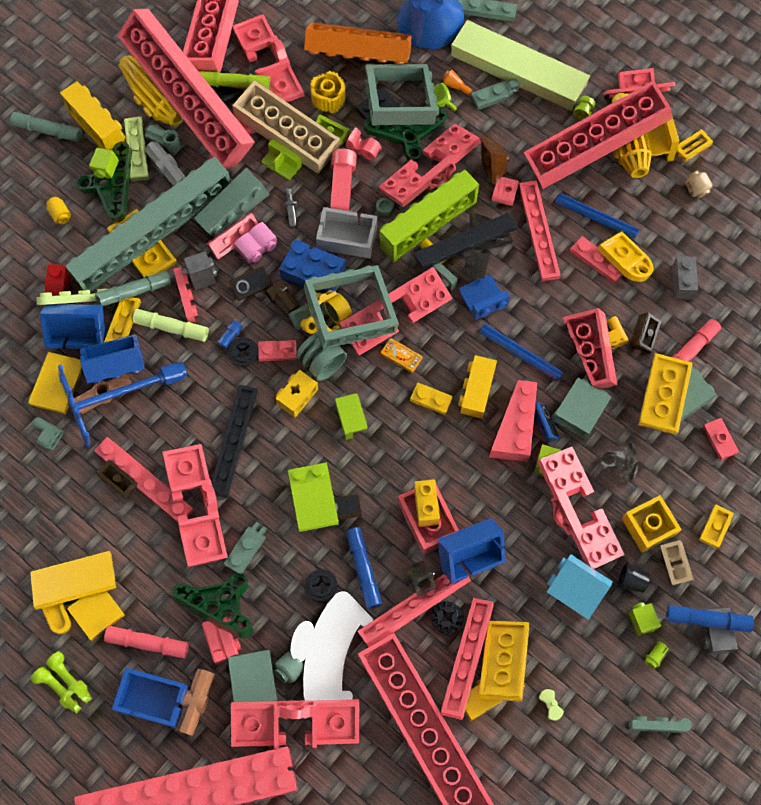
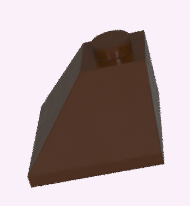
(493, 159)

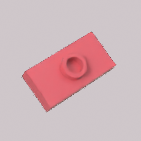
(720, 439)

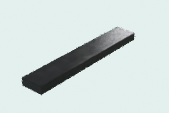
(465, 241)
(233, 440)

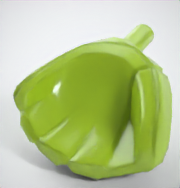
(443, 96)

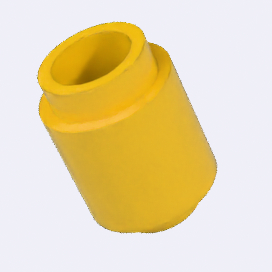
(58, 210)

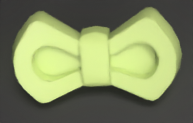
(554, 711)

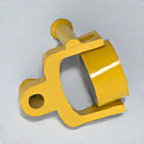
(336, 307)

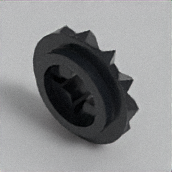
(243, 344)
(327, 578)
(447, 627)

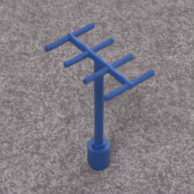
(167, 375)

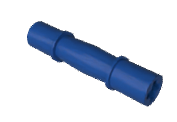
(363, 568)
(709, 618)

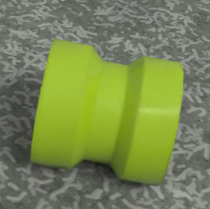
(584, 108)

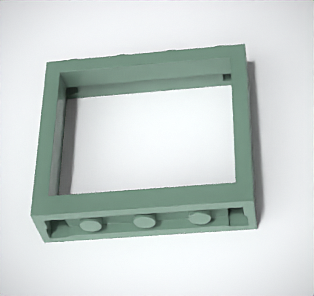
(400, 115)
(355, 333)

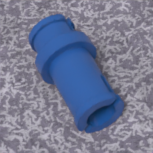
(232, 331)

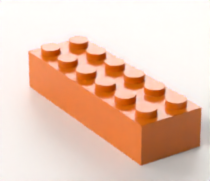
(358, 43)

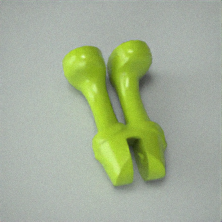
(44, 676)

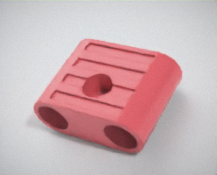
(505, 191)

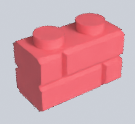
(220, 642)

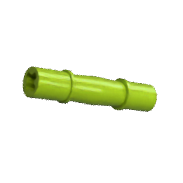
(234, 80)

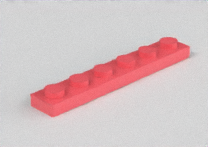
(539, 231)
(147, 482)
(408, 610)
(467, 659)

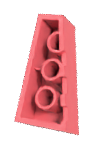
(593, 345)
(516, 429)

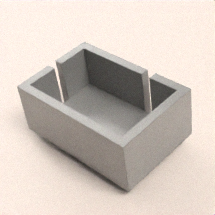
(343, 235)

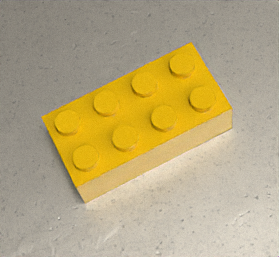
(91, 116)

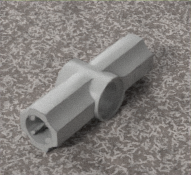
(164, 163)

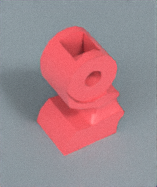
(368, 148)

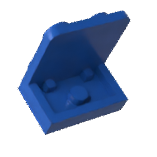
(484, 297)

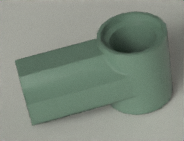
(164, 138)

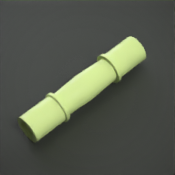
(170, 325)

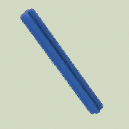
(596, 215)
(521, 352)

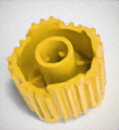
(328, 92)

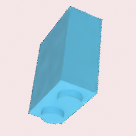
(578, 586)

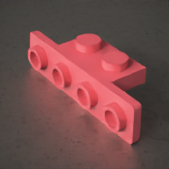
(633, 80)

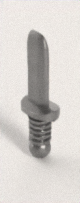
(290, 207)

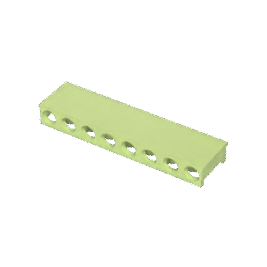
(515, 61)

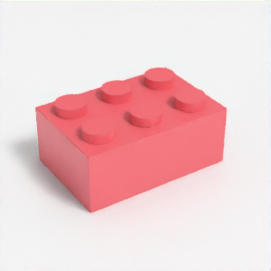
(427, 536)

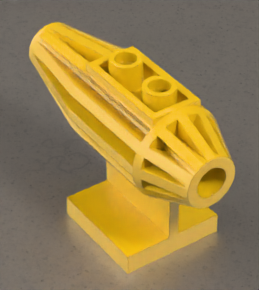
(147, 93)
(637, 154)

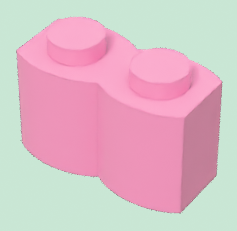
(255, 243)

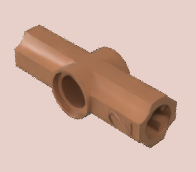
(110, 384)
(195, 702)

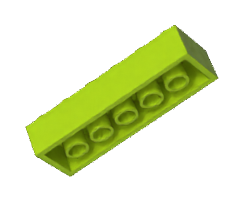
(428, 215)

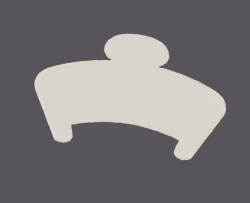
(327, 647)

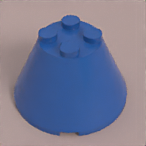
(430, 22)

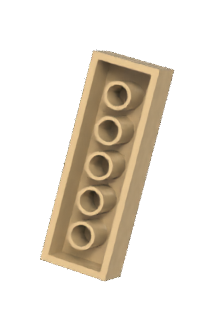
(286, 125)

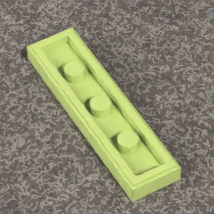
(135, 139)

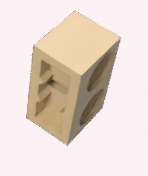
(677, 563)

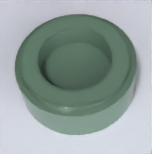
(384, 206)

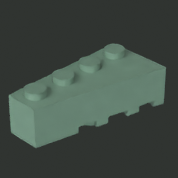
(232, 203)

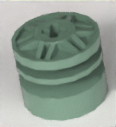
(321, 361)

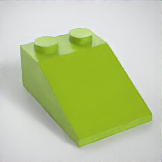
(313, 497)

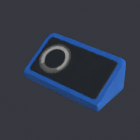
(546, 423)

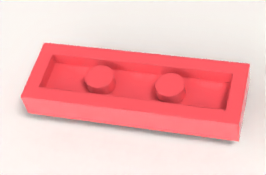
(225, 241)
(590, 255)
(186, 295)

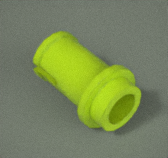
(658, 652)

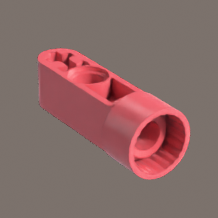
(343, 164)

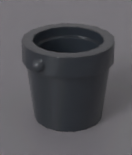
(633, 578)

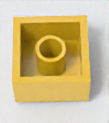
(651, 524)

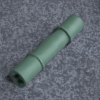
(46, 127)
(133, 288)

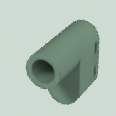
(49, 433)

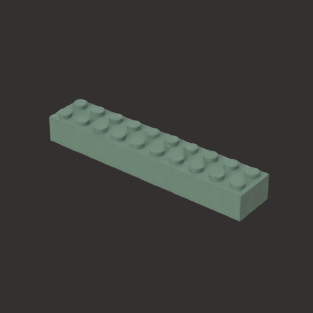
(149, 225)

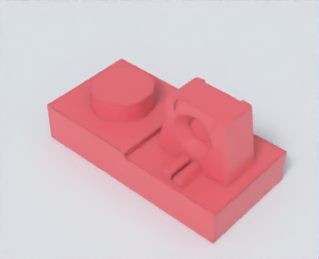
(277, 350)

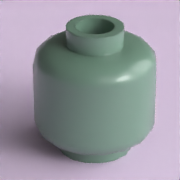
(288, 669)

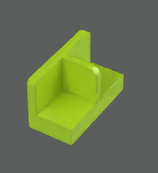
(282, 160)
(351, 415)

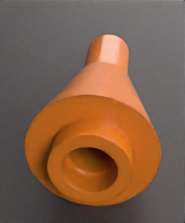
(452, 80)

